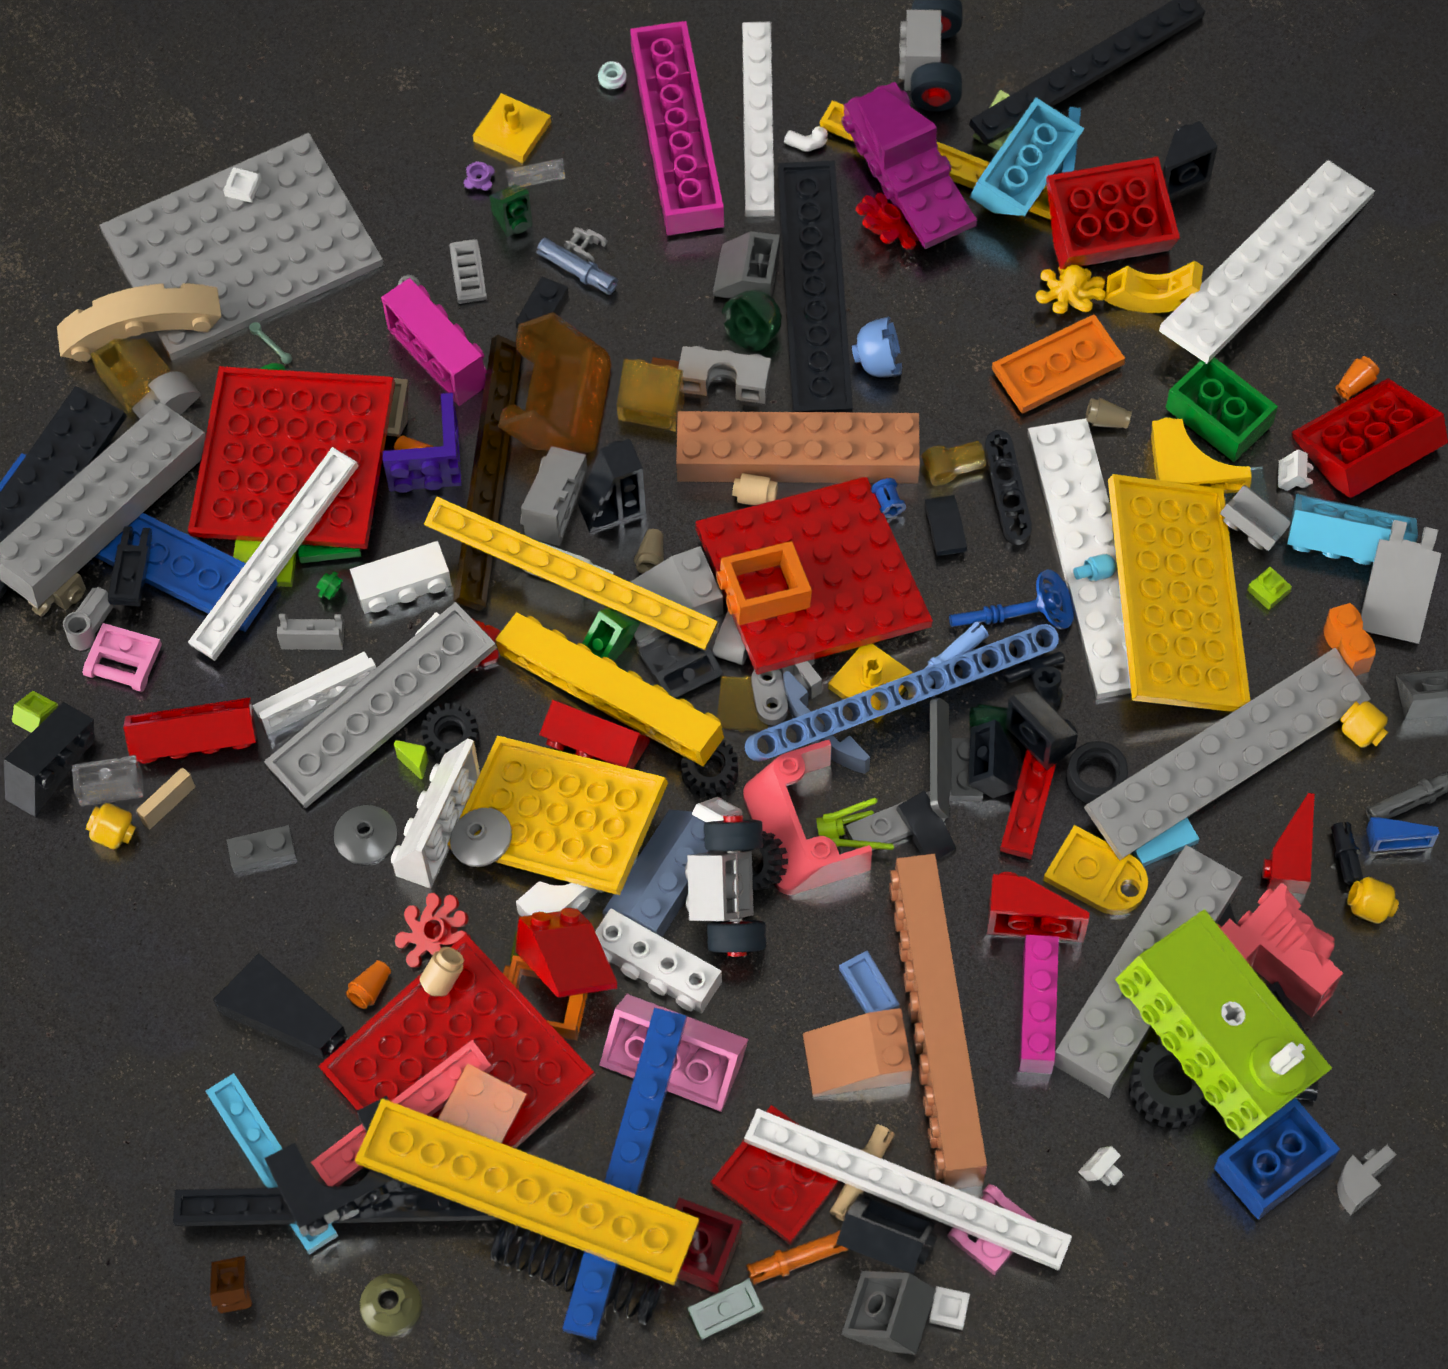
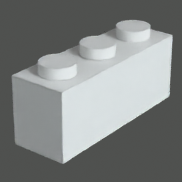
(401, 577)

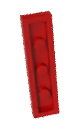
(1027, 808)

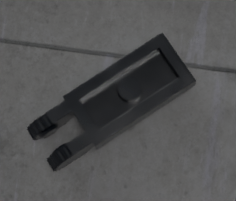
(130, 568)

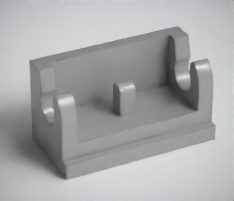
(311, 633)

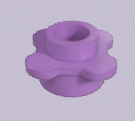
(481, 170)

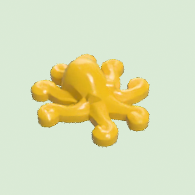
(1073, 288)

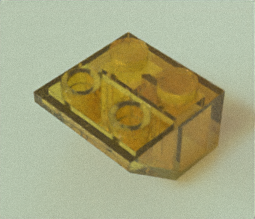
(128, 369)
(650, 394)

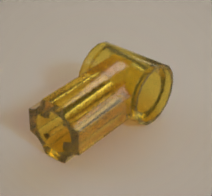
(945, 463)

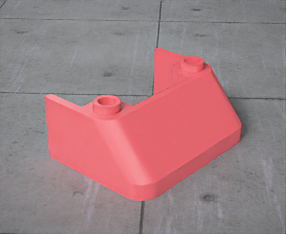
(812, 860)

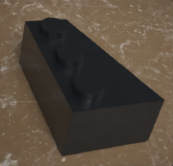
(613, 487)
(46, 758)

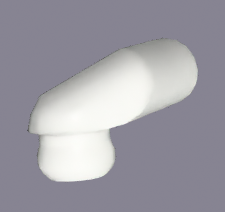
(809, 142)

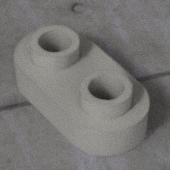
(769, 692)

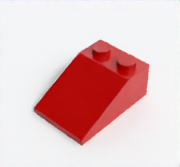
(1026, 908)
(564, 952)

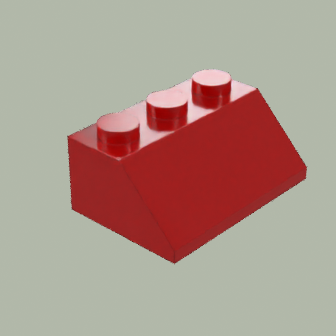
(592, 736)

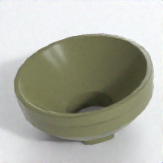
(395, 1320)

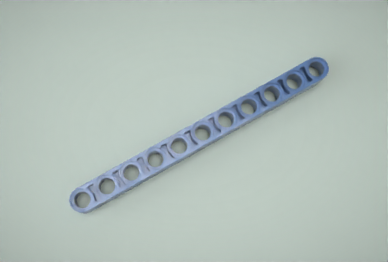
(889, 693)

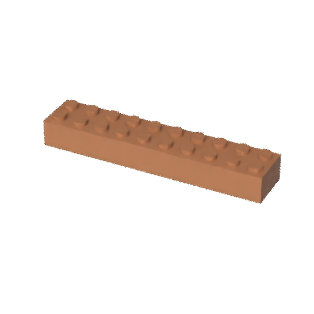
(939, 1023)

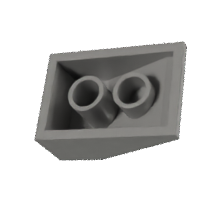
(683, 580)

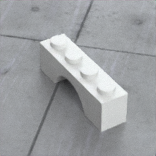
(554, 898)

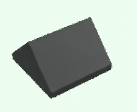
(1423, 693)

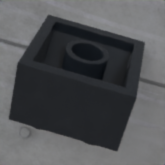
(1189, 158)
(1040, 728)

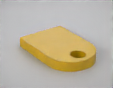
(1095, 875)

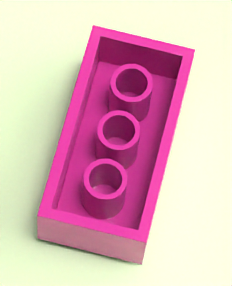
(435, 341)

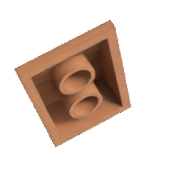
(858, 1054)

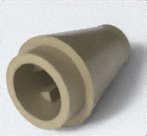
(1106, 414)
(650, 551)

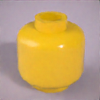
(1364, 724)
(110, 826)
(1372, 900)

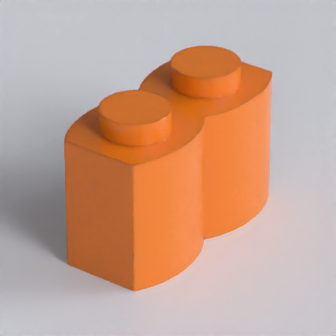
(1346, 634)

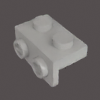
(1255, 518)

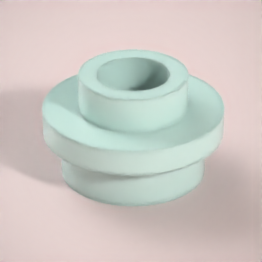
(612, 69)

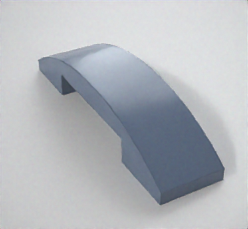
(846, 752)

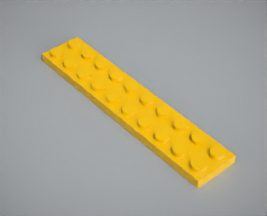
(527, 1191)

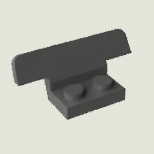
(948, 763)

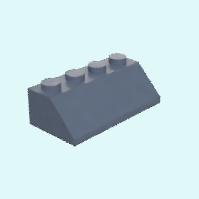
(658, 878)

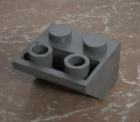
(747, 264)

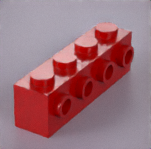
(190, 730)

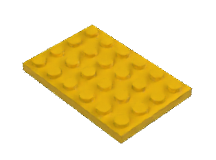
(568, 812)

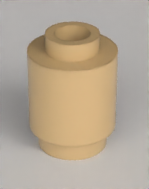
(754, 489)
(442, 971)

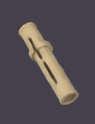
(877, 1147)

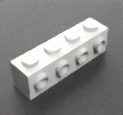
(658, 962)

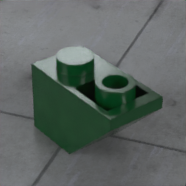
(512, 209)

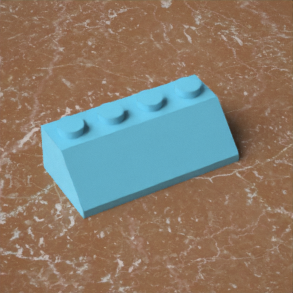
(1025, 160)
(1342, 528)

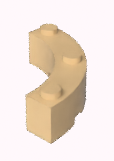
(137, 312)

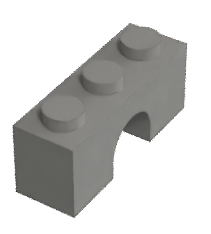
(748, 372)

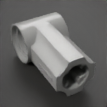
(88, 617)

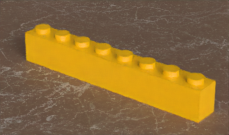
(610, 688)

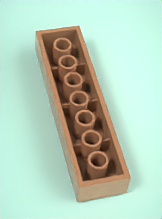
(797, 446)

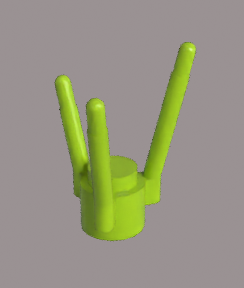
(832, 826)

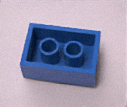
(1276, 1158)

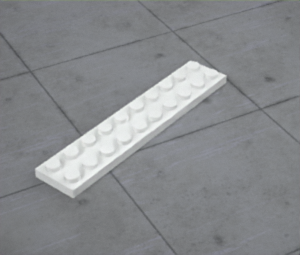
(1266, 261)
(1081, 530)

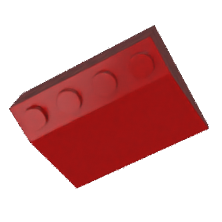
(1110, 213)
(1372, 437)

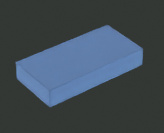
(868, 984)

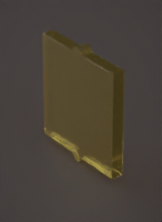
(737, 705)

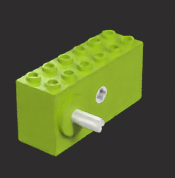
(1222, 1023)

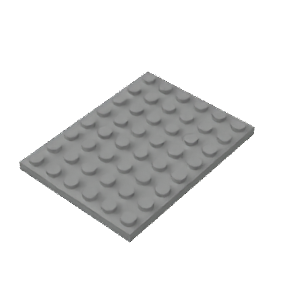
(259, 254)

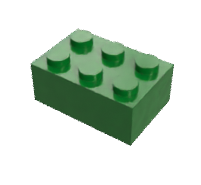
(1221, 407)

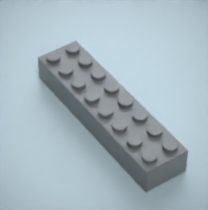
(99, 503)
(1110, 1025)

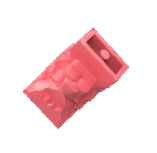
(1287, 949)

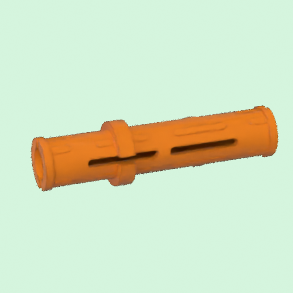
(794, 1258)

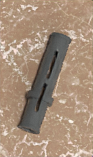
(1424, 792)

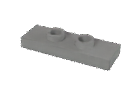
(880, 827)

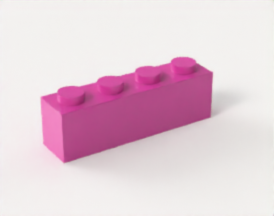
(1038, 1004)

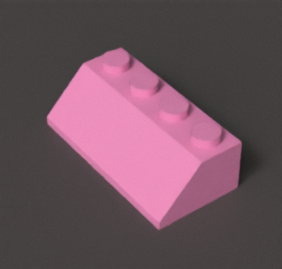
(704, 1062)

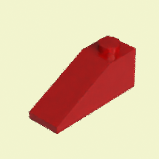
(1292, 854)

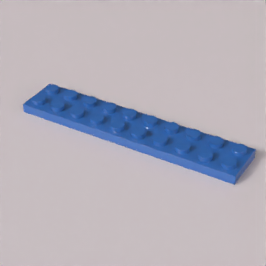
(179, 563)

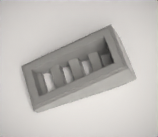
(462, 254)

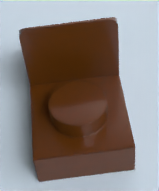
(230, 1285)

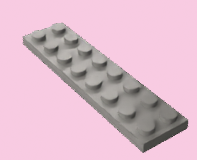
(380, 705)

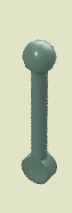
(255, 329)

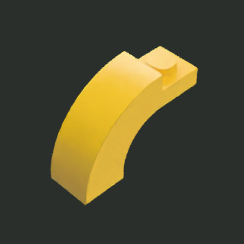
(1151, 292)

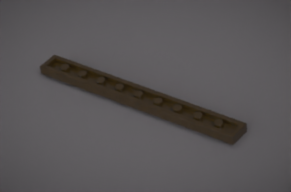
(488, 468)

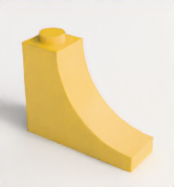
(1182, 462)

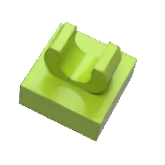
(1269, 588)

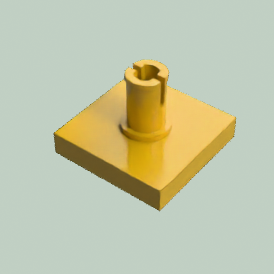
(512, 128)
(866, 670)

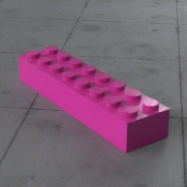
(677, 128)

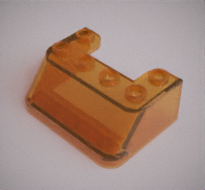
(564, 388)

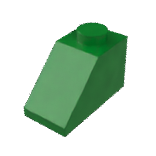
(610, 633)

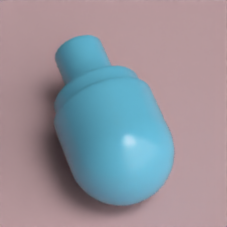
(1096, 568)

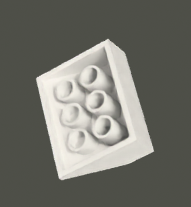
(437, 814)

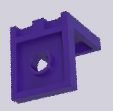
(429, 466)

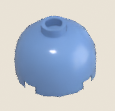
(878, 348)

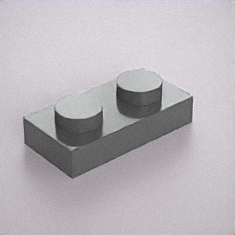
(261, 848)

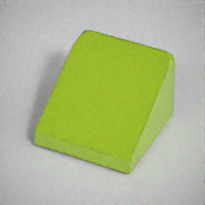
(32, 711)
(412, 756)

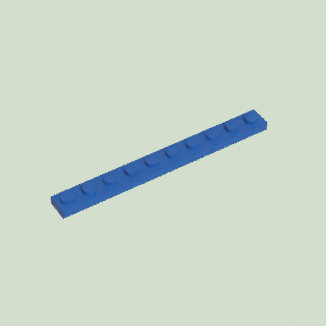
(628, 1161)

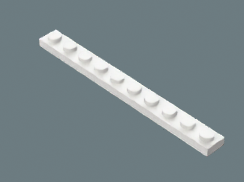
(908, 1189)

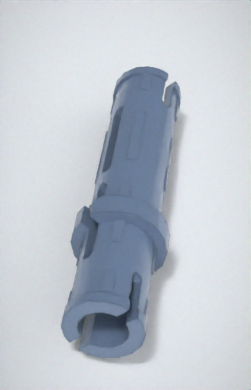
(586, 271)

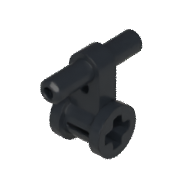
(1044, 675)

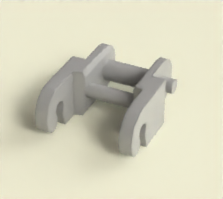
(589, 237)

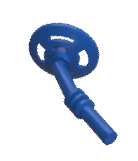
(1057, 596)

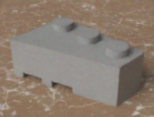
(553, 495)

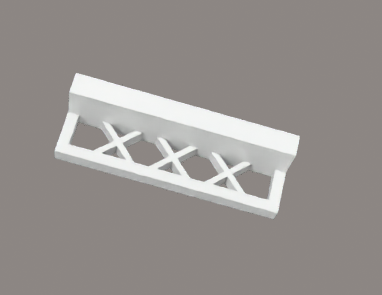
(312, 693)

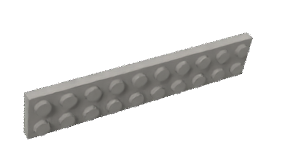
(1226, 754)

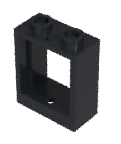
(887, 1234)

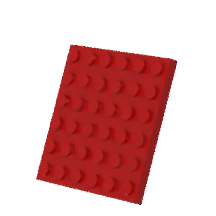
(271, 436)
(849, 560)
(424, 1030)

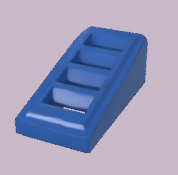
(1396, 835)

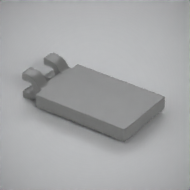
(1401, 585)

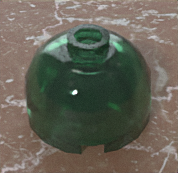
(752, 319)

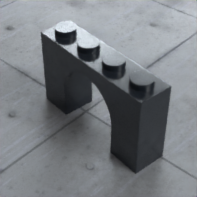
(317, 1205)

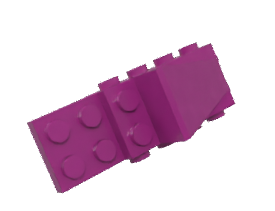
(906, 162)

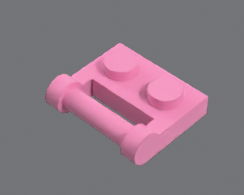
(125, 648)
(984, 1252)

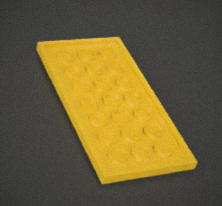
(1178, 594)

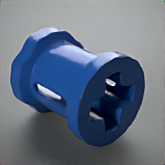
(881, 494)

